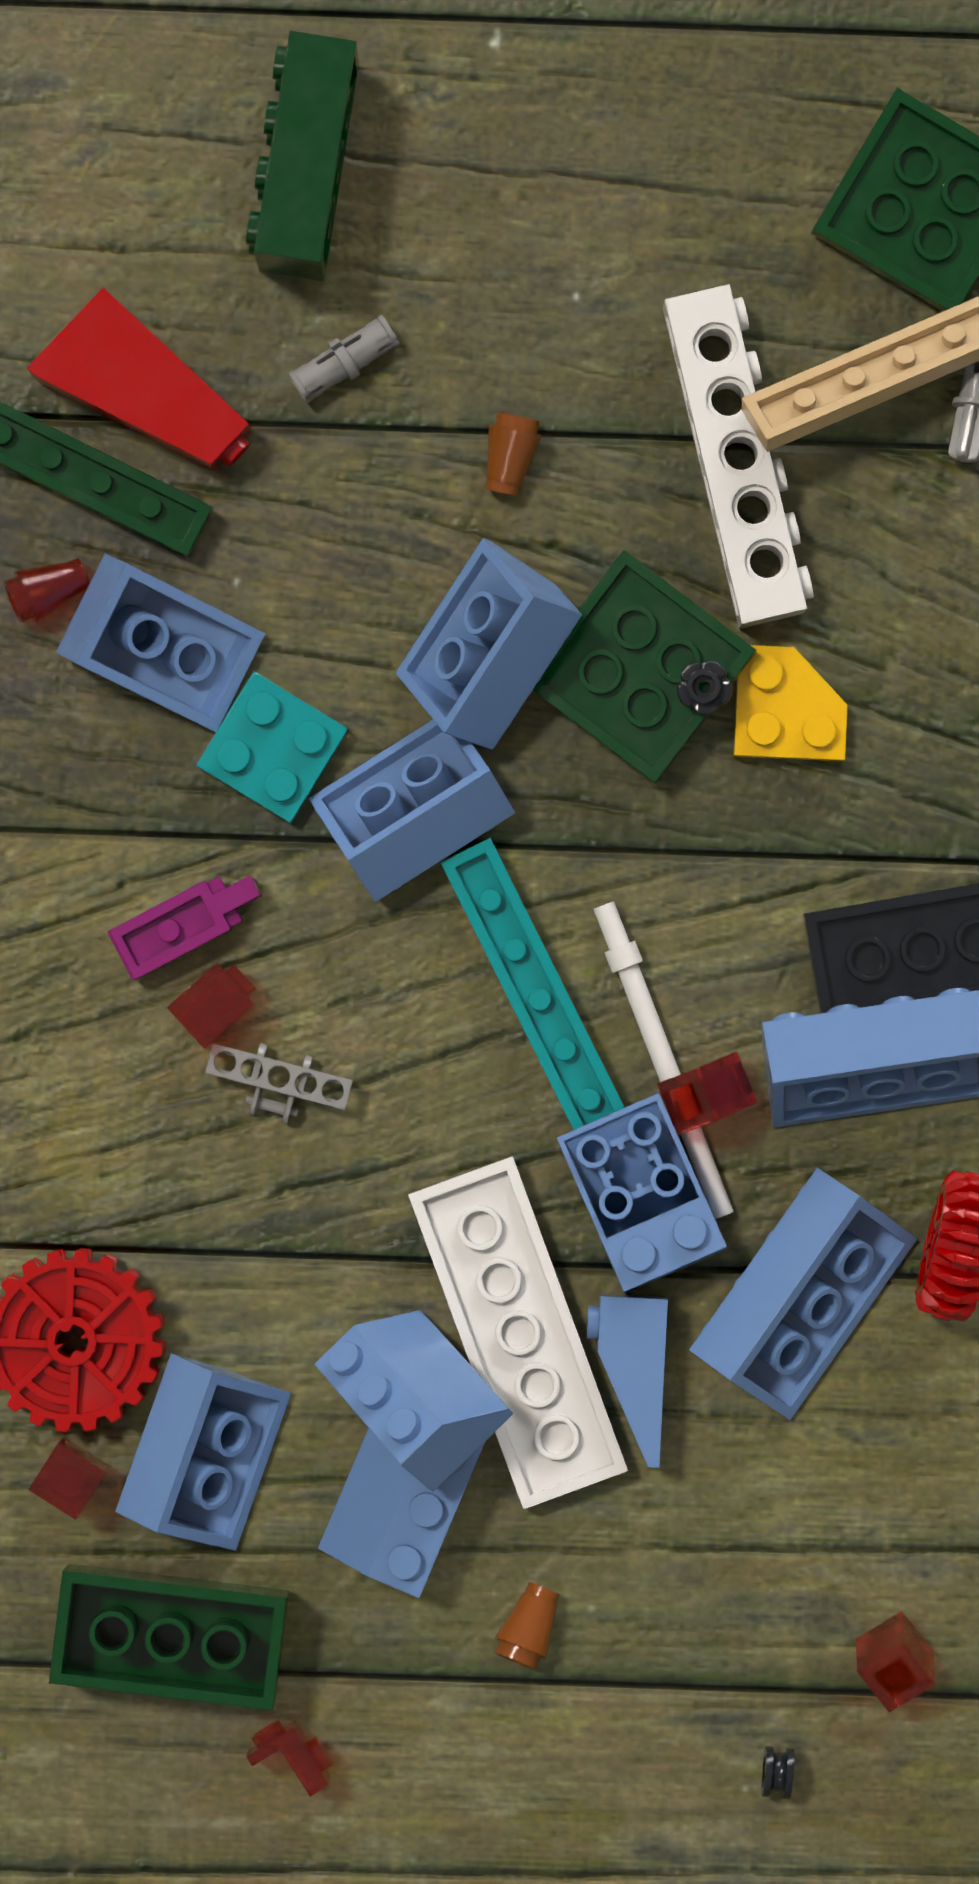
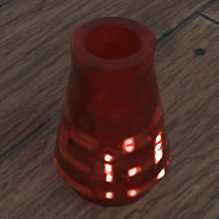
(45, 588)

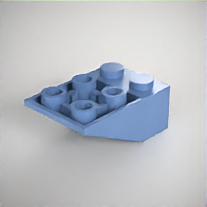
(641, 1193)

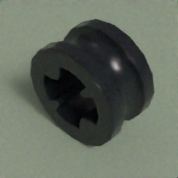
(777, 1772)

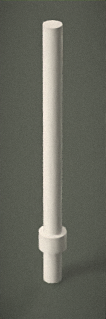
(624, 958)

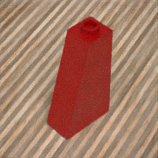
(134, 379)

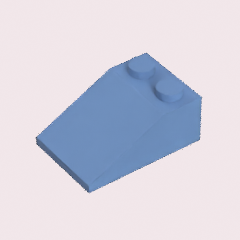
(160, 642)

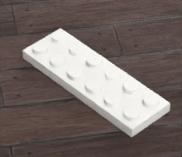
(518, 1331)

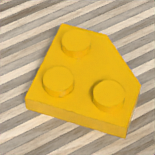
(787, 709)

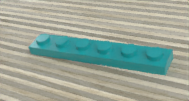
(532, 984)

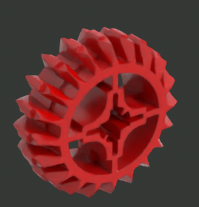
(950, 1252)

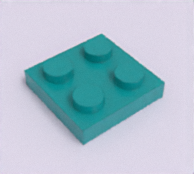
(272, 747)

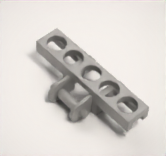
(263, 1081)

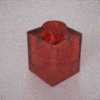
(214, 1003)
(707, 1093)
(69, 1478)
(895, 1661)

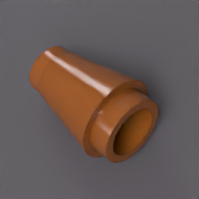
(510, 451)
(528, 1628)

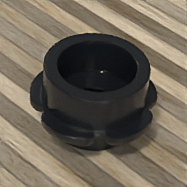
(693, 676)

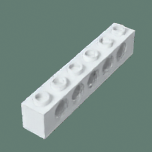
(753, 597)

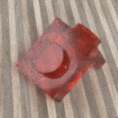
(305, 1756)

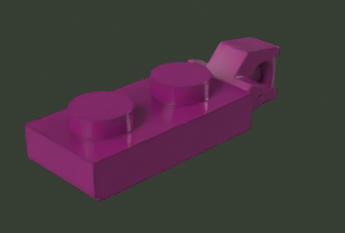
(181, 924)

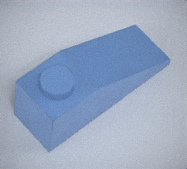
(632, 1349)

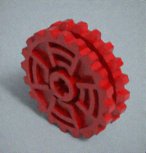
(90, 1379)

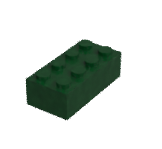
(306, 155)
(169, 1636)

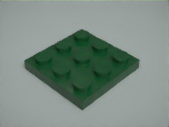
(911, 203)
(626, 661)

